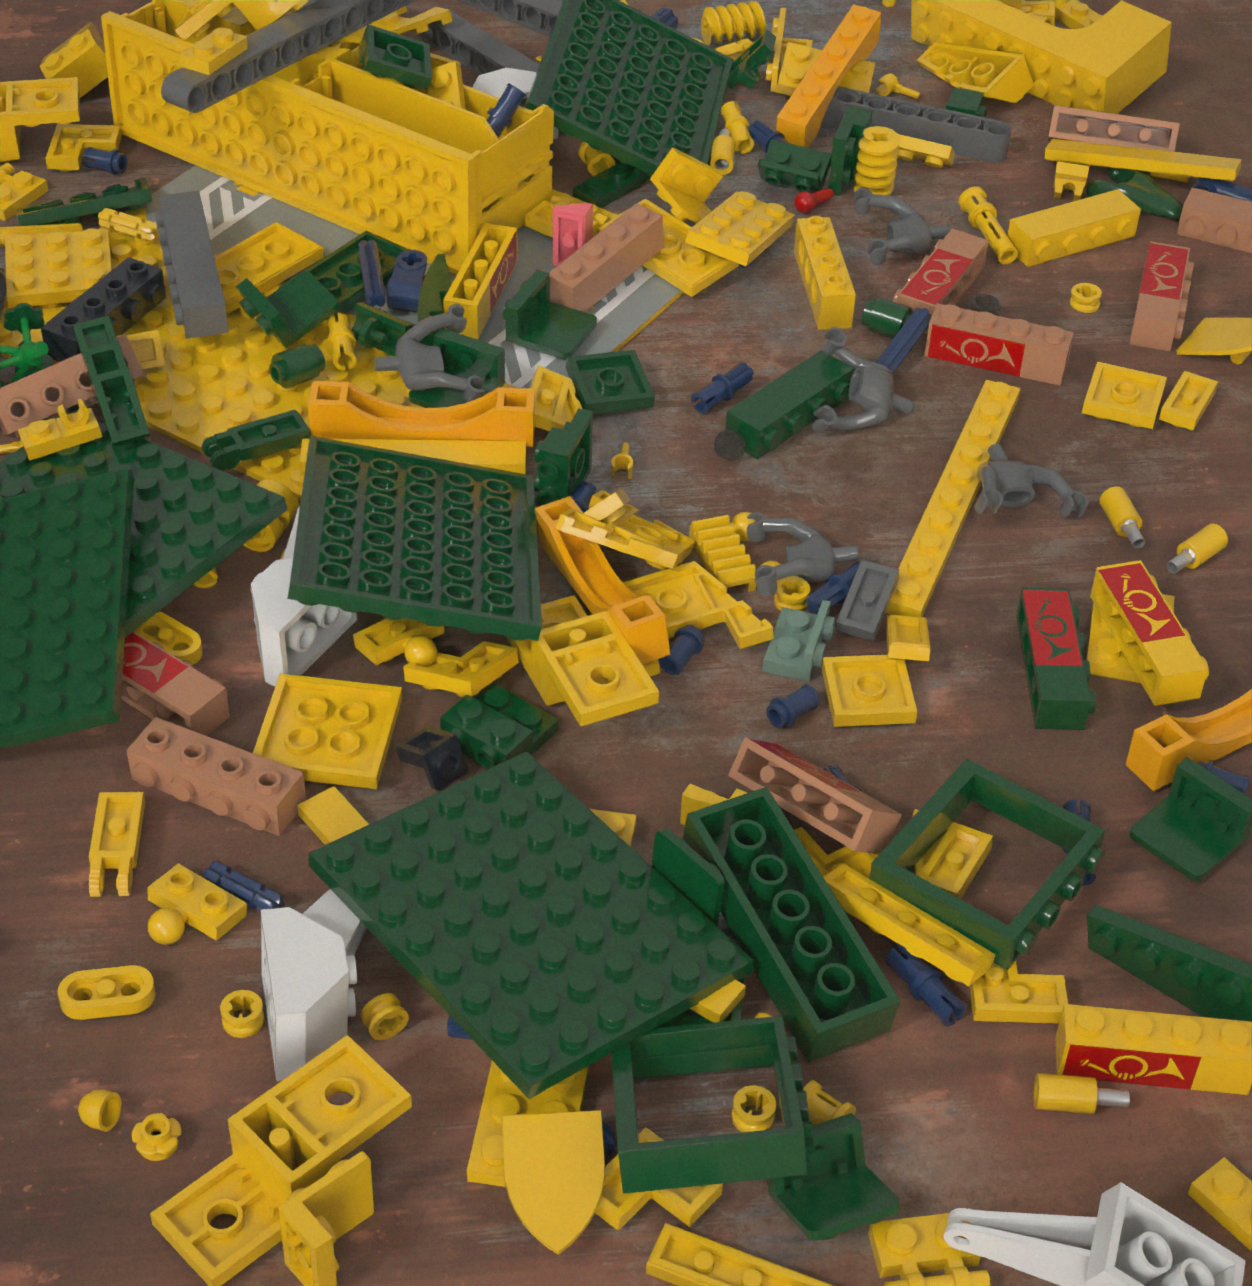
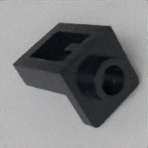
(436, 753)

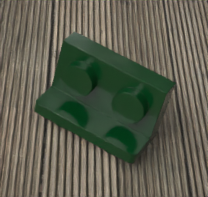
(795, 166)

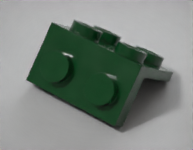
(290, 309)
(542, 324)
(463, 358)
(1196, 822)
(689, 873)
(838, 1185)

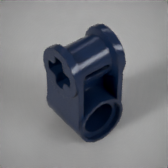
(406, 280)

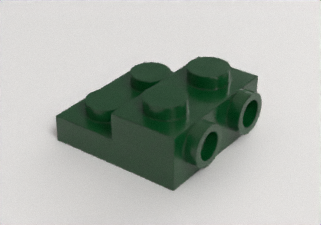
(395, 57)
(847, 146)
(564, 458)
(498, 726)

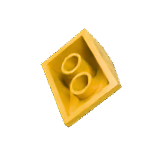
(78, 57)

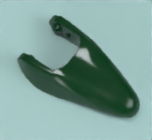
(1140, 190)

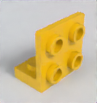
(685, 185)
(320, 1215)

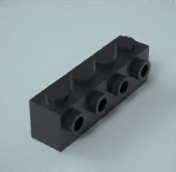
(123, 294)

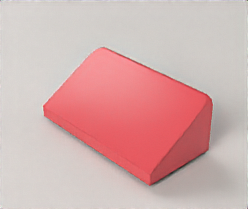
(571, 229)

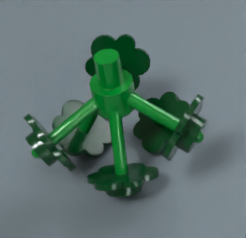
(28, 356)

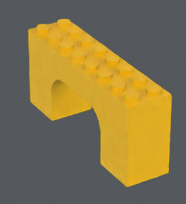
(1072, 68)

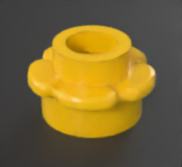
(156, 1146)

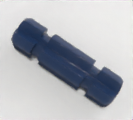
(243, 887)

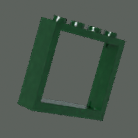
(1017, 804)
(716, 1157)

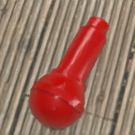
(807, 201)

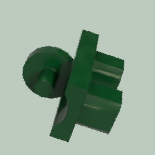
(378, 329)

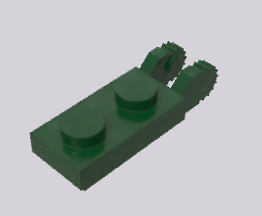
(610, 184)
(255, 439)

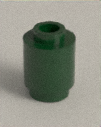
(885, 316)
(297, 365)

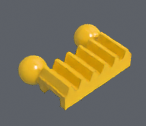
(721, 551)

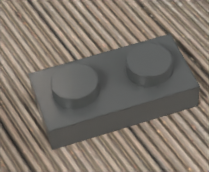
(867, 600)

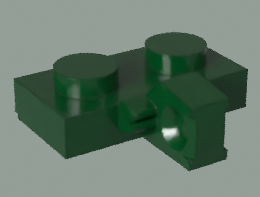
(745, 65)

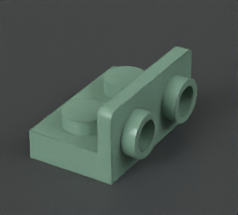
(799, 642)

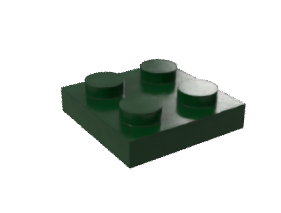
(610, 381)

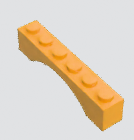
(850, 43)
(348, 412)
(600, 587)
(1170, 739)

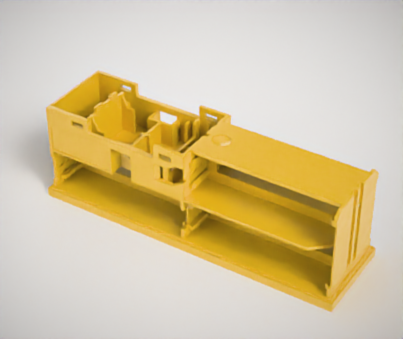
(337, 137)

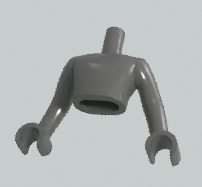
(905, 235)
(423, 365)
(869, 387)
(1012, 483)
(810, 559)

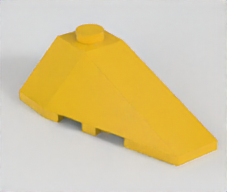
(991, 72)

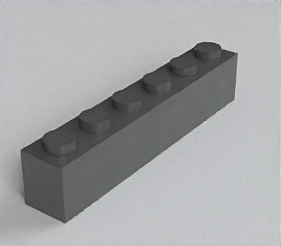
(190, 265)

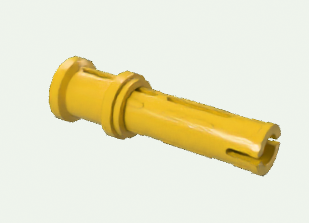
(983, 217)

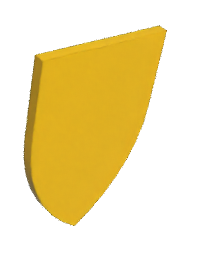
(1220, 337)
(554, 1172)

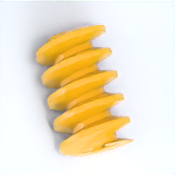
(732, 20)
(877, 160)

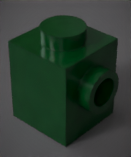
(967, 102)

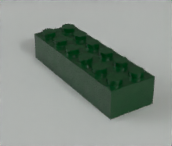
(792, 926)

